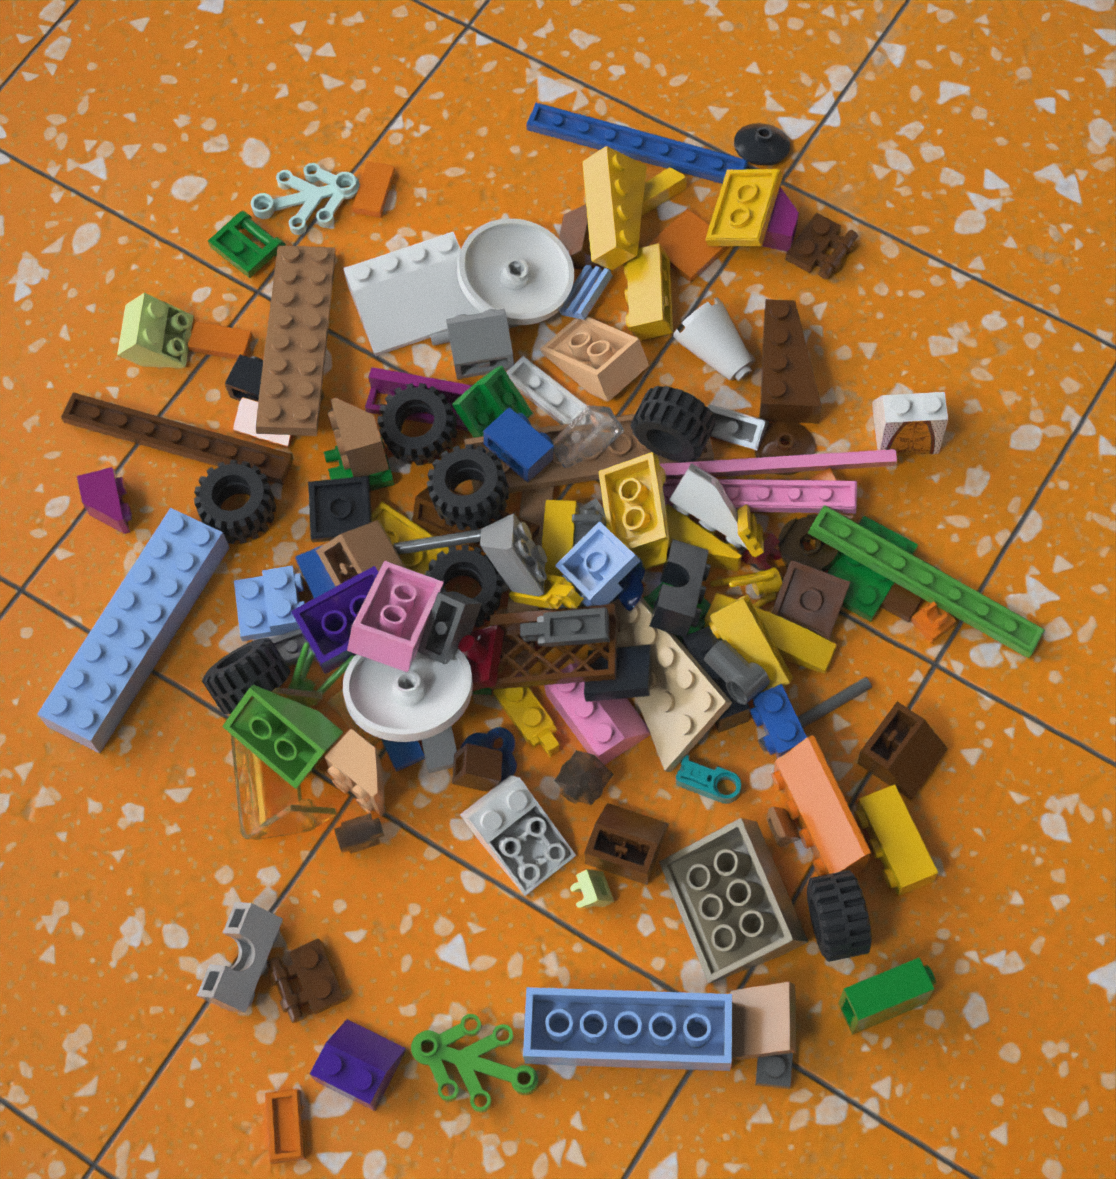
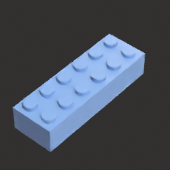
(628, 1029)

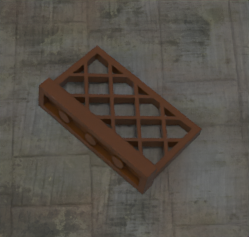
(510, 625)

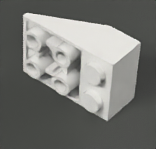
(518, 834)

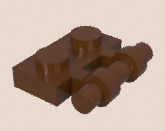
(813, 243)
(315, 975)

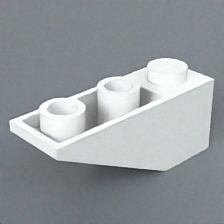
(707, 500)

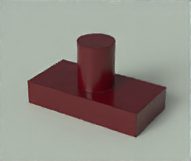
(483, 654)

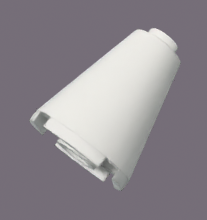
(715, 340)

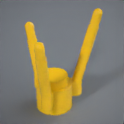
(763, 583)

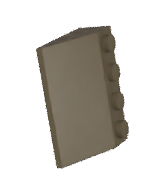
(733, 900)

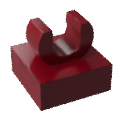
(770, 542)

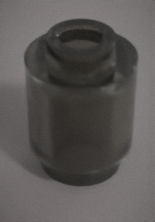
(359, 833)

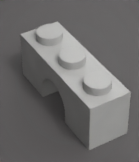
(254, 933)

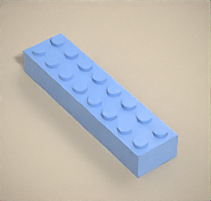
(134, 630)

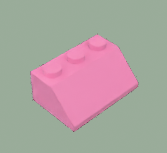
(602, 726)

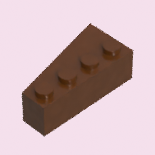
(786, 369)

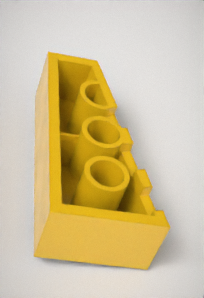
(613, 206)

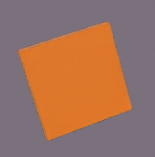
(687, 246)

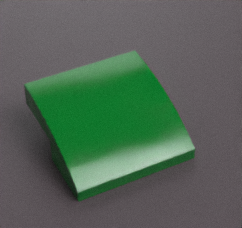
(488, 400)

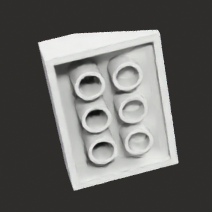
(408, 293)

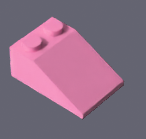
(394, 616)

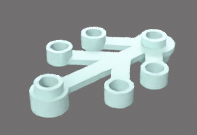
(308, 196)

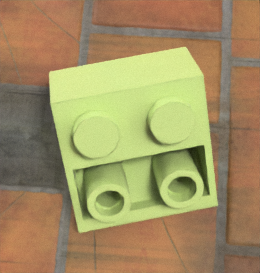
(155, 333)

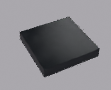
(338, 506)
(632, 675)

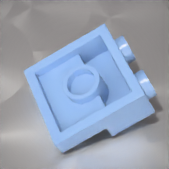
(597, 565)
(267, 603)

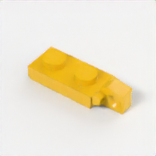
(556, 593)
(529, 717)

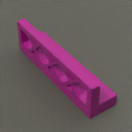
(387, 381)

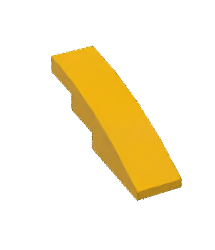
(792, 641)

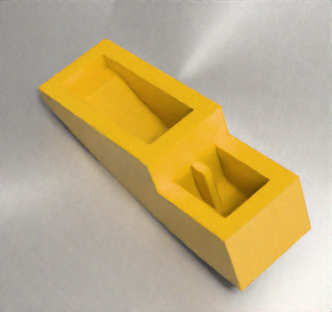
(558, 532)

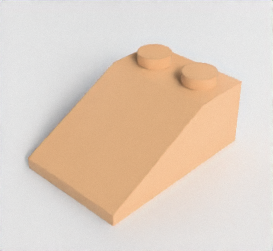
(596, 356)

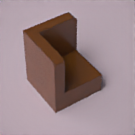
(477, 767)

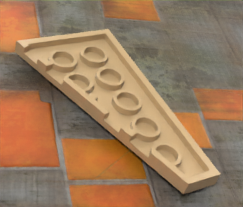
(682, 695)

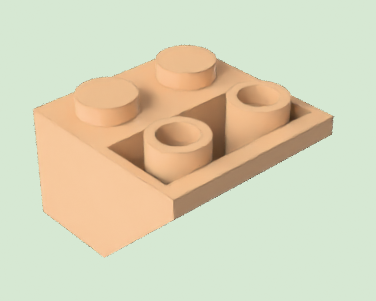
(359, 770)

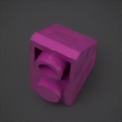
(782, 224)
(103, 498)

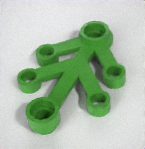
(469, 1060)

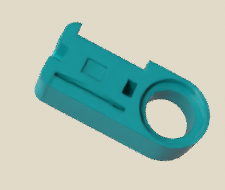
(705, 781)

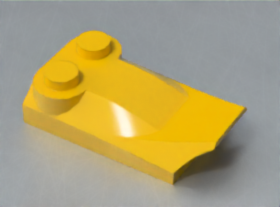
(637, 507)

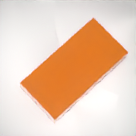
(373, 189)
(219, 340)
(285, 1126)

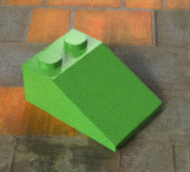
(282, 733)

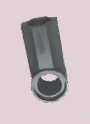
(741, 678)

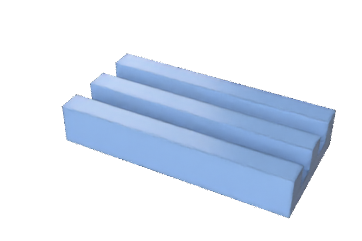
(581, 291)

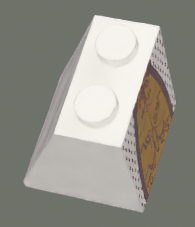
(910, 422)

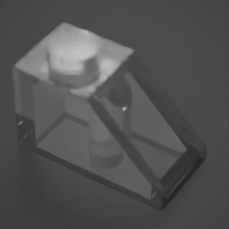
(587, 435)

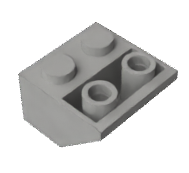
(480, 343)
(515, 555)

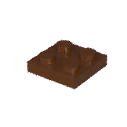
(811, 598)

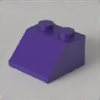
(357, 1064)

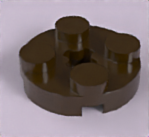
(791, 545)

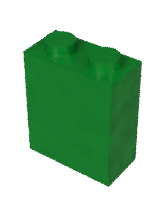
(886, 995)

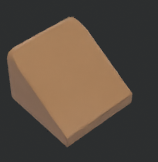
(782, 826)

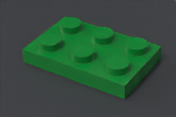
(868, 587)

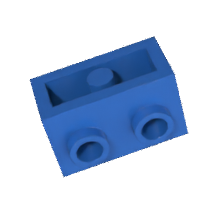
(519, 444)
(778, 719)

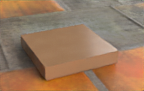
(763, 1021)

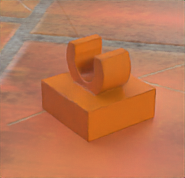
(933, 621)

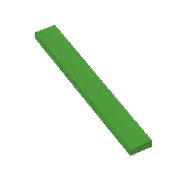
(926, 581)

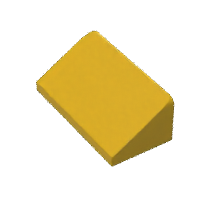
(662, 188)

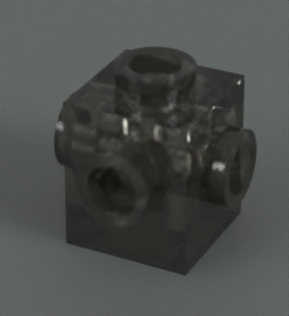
(583, 778)

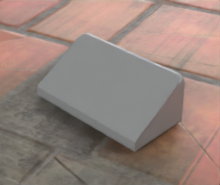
(738, 427)

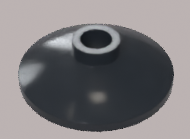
(762, 144)

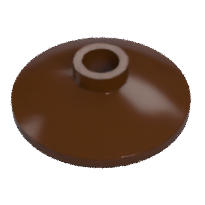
(799, 437)

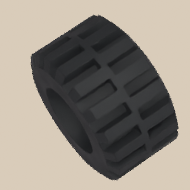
(409, 402)
(673, 424)
(464, 466)
(233, 480)
(476, 566)
(249, 665)
(839, 915)

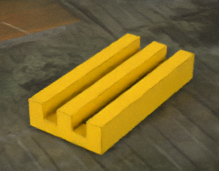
(747, 526)

